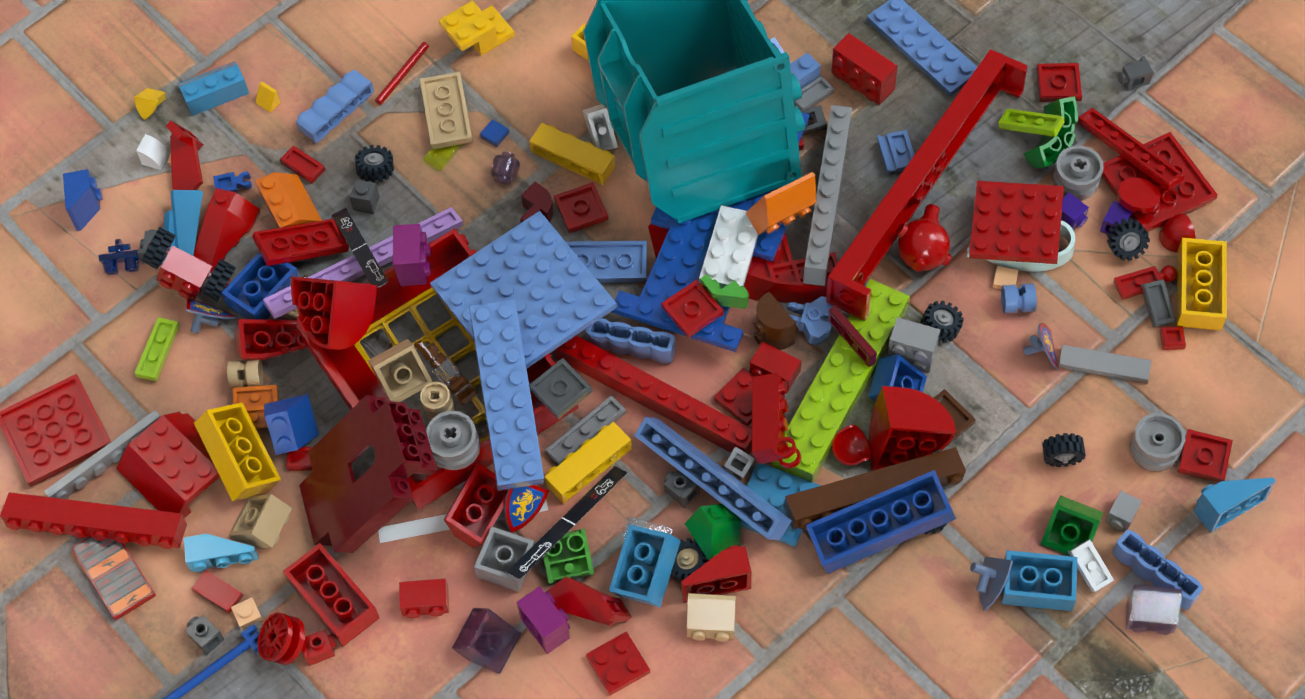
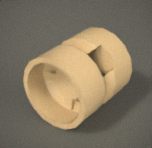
(253, 373)
(436, 399)

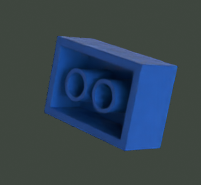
(254, 284)

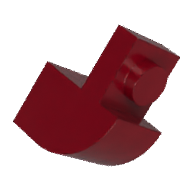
(537, 199)

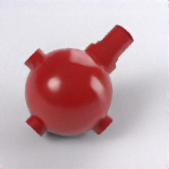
(924, 242)

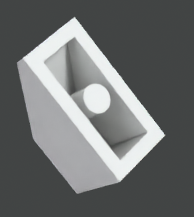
(599, 127)

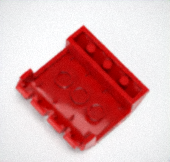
(169, 464)

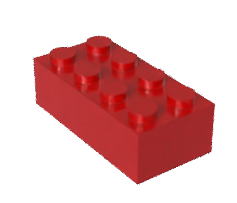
(331, 594)

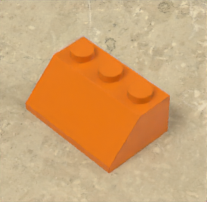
(287, 199)
(783, 205)

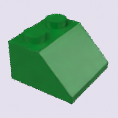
(1070, 525)
(714, 529)

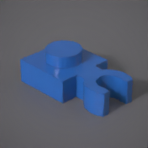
(231, 182)

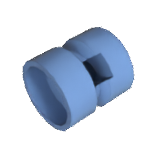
(1018, 298)

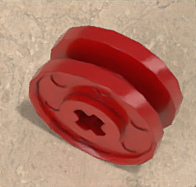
(281, 638)

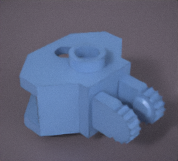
(814, 319)

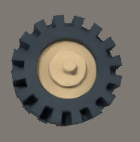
(688, 559)

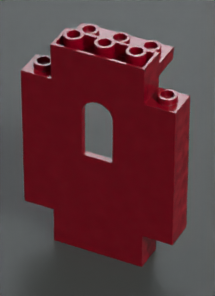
(350, 511)

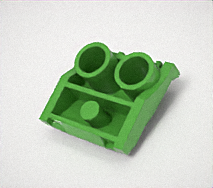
(569, 557)

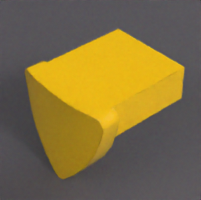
(148, 101)

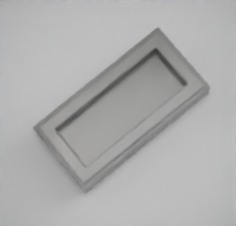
(814, 93)

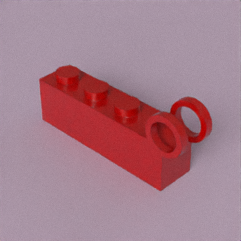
(770, 422)

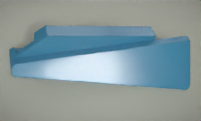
(184, 218)

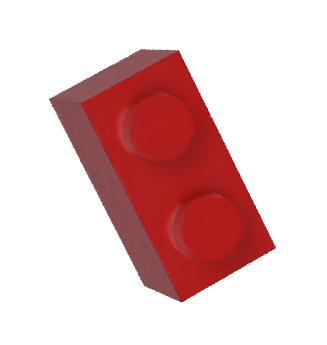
(772, 360)
(424, 598)

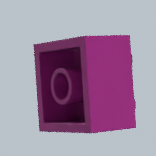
(411, 254)
(543, 619)

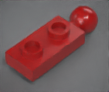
(1130, 284)

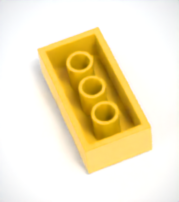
(1202, 284)
(237, 451)

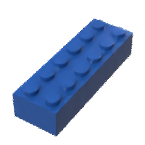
(880, 522)

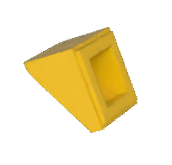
(267, 97)

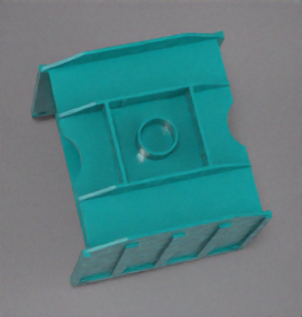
(696, 100)

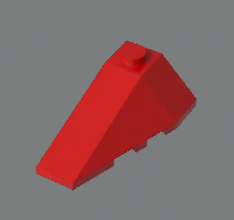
(224, 224)
(266, 338)

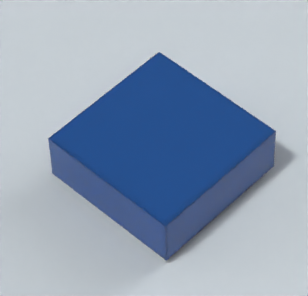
(494, 133)

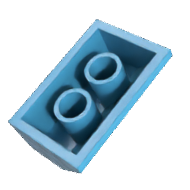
(213, 88)

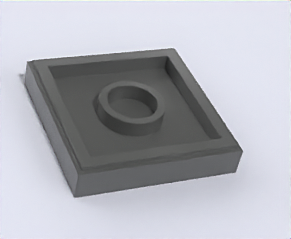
(560, 388)

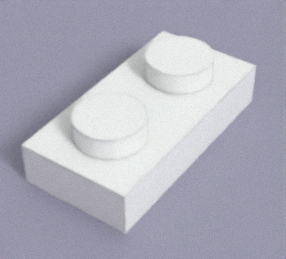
(1091, 566)

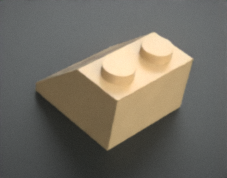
(400, 371)
(261, 521)
(711, 617)

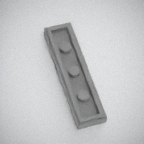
(1105, 363)
(585, 429)

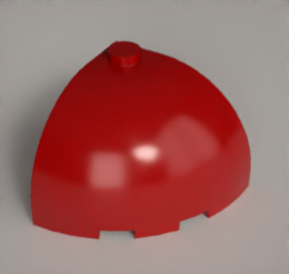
(333, 311)
(907, 426)

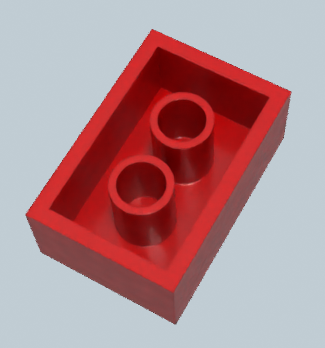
(864, 69)

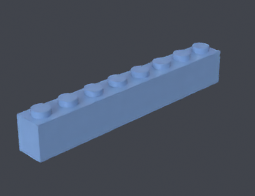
(713, 478)

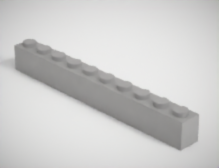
(827, 196)

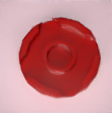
(1138, 195)

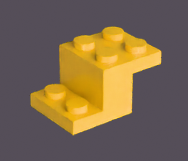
(475, 27)

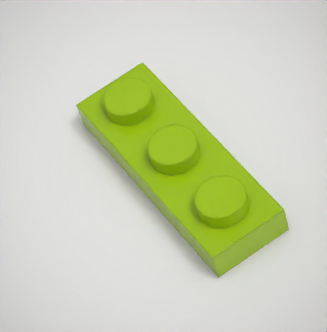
(1031, 122)
(157, 349)

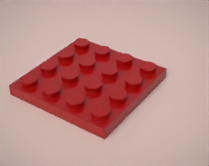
(1182, 198)
(1016, 222)
(53, 429)

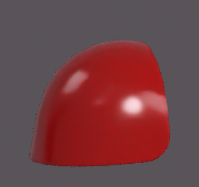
(1174, 230)
(851, 446)

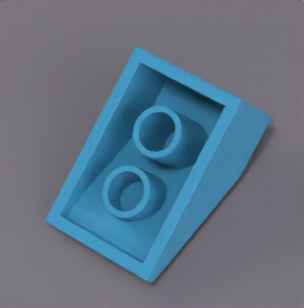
(1230, 499)

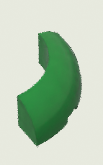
(1050, 147)

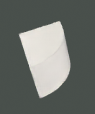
(152, 152)

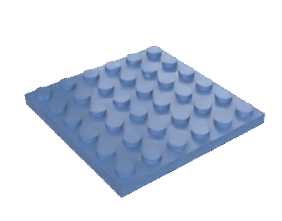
(545, 277)

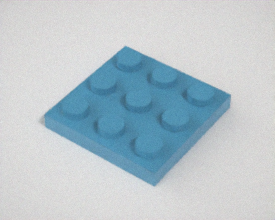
(773, 487)

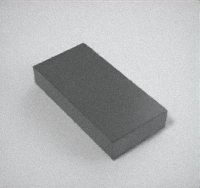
(1158, 303)

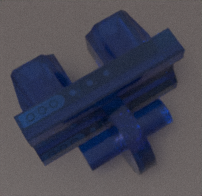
(111, 260)

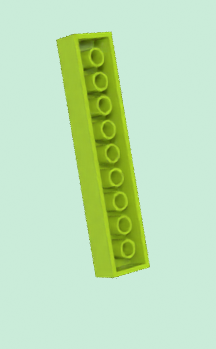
(841, 384)

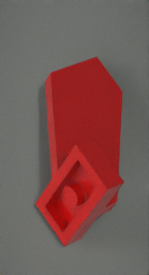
(184, 158)
(588, 602)

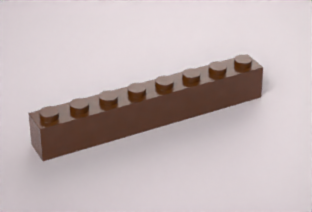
(829, 498)

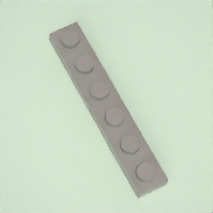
(99, 462)

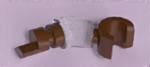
(447, 372)

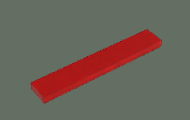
(1130, 149)

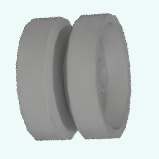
(1078, 171)
(453, 440)
(1157, 442)

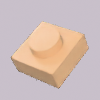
(246, 613)

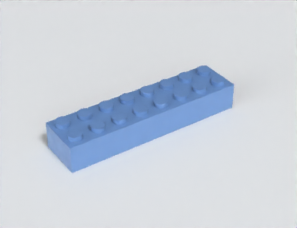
(506, 395)

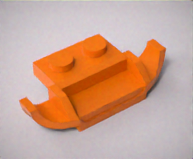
(254, 399)

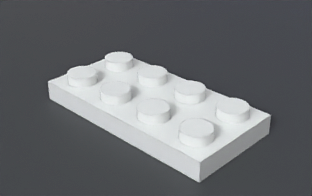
(730, 247)

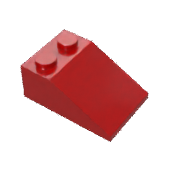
(721, 575)

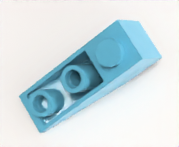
(212, 551)

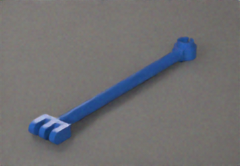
(249, 641)

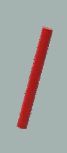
(402, 73)

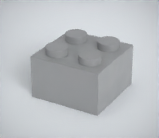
(914, 343)
(499, 555)

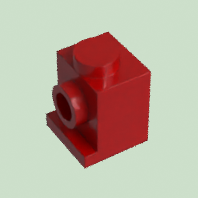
(324, 651)

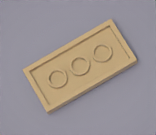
(446, 110)

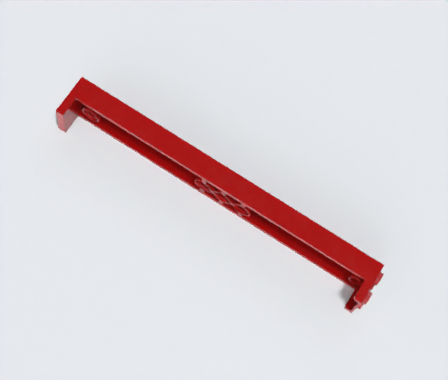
(874, 240)

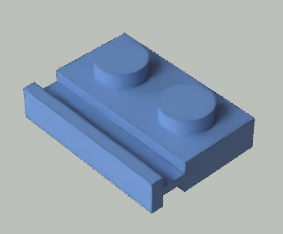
(895, 151)

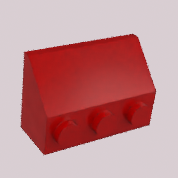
(476, 507)

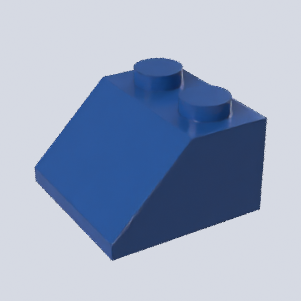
(81, 197)
(896, 372)
(290, 423)

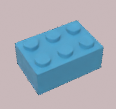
(644, 565)
(1041, 581)

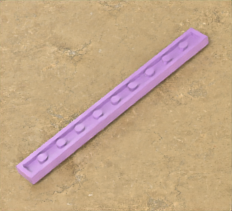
(349, 268)

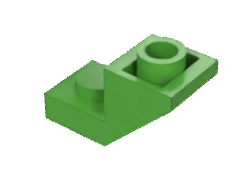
(729, 296)

